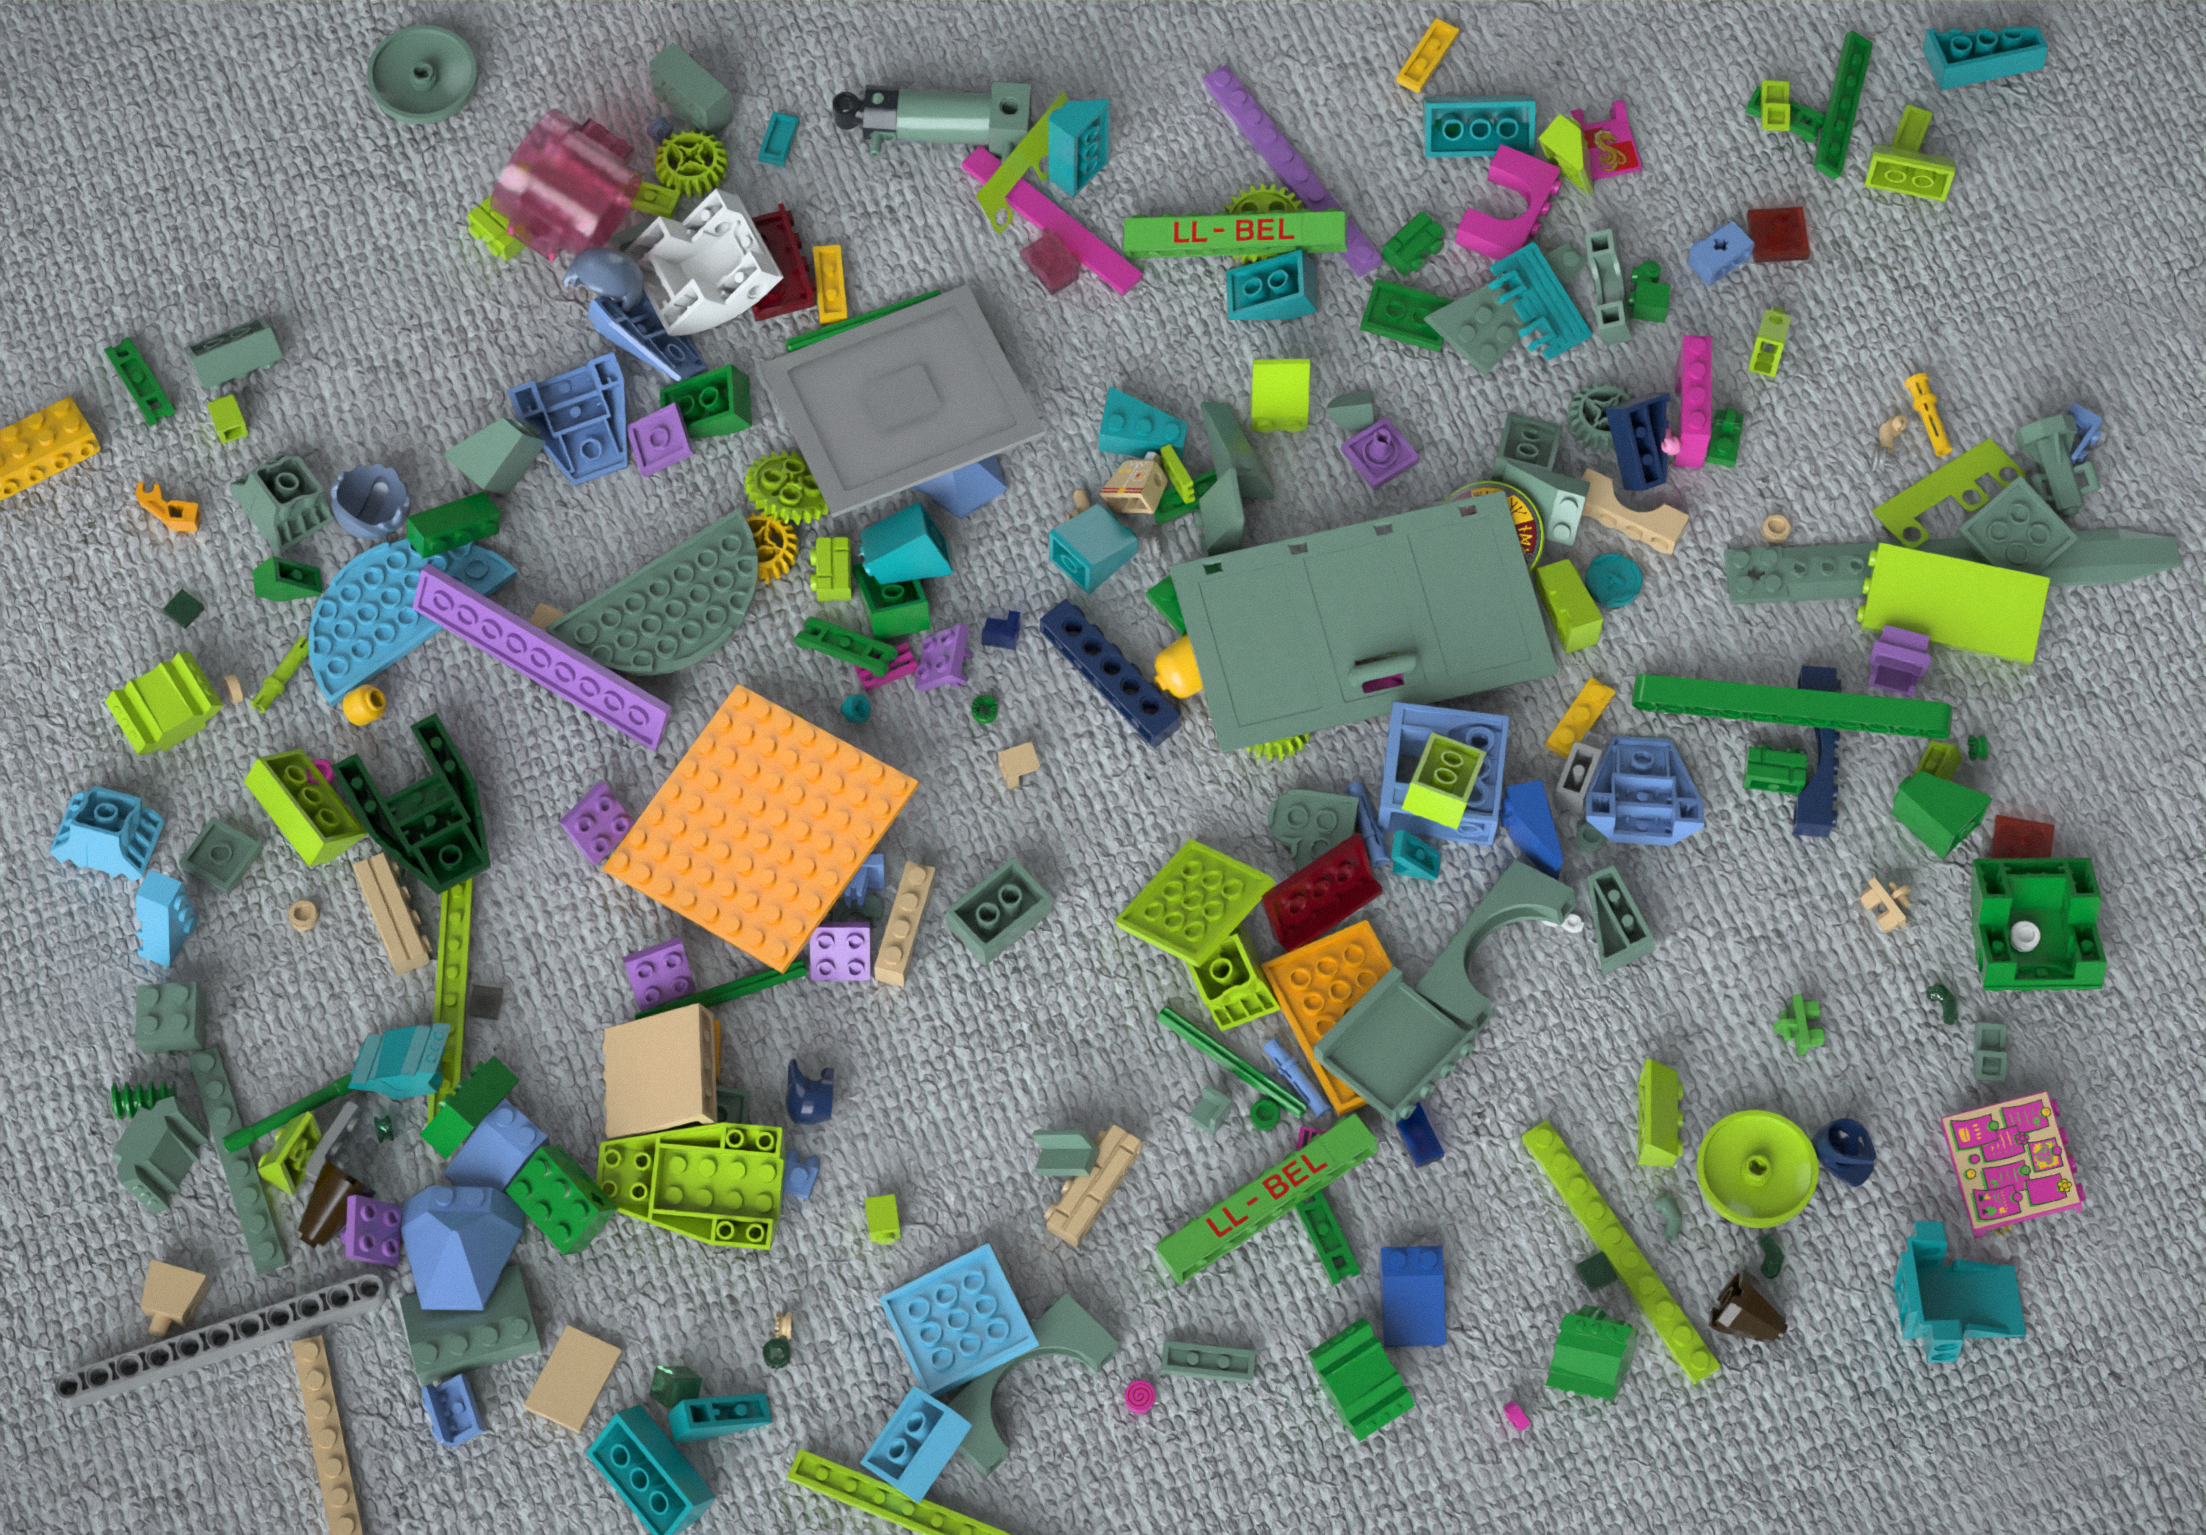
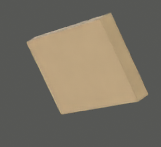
(573, 1379)

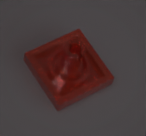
(1778, 234)

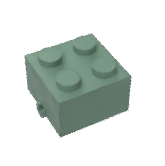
(170, 1018)

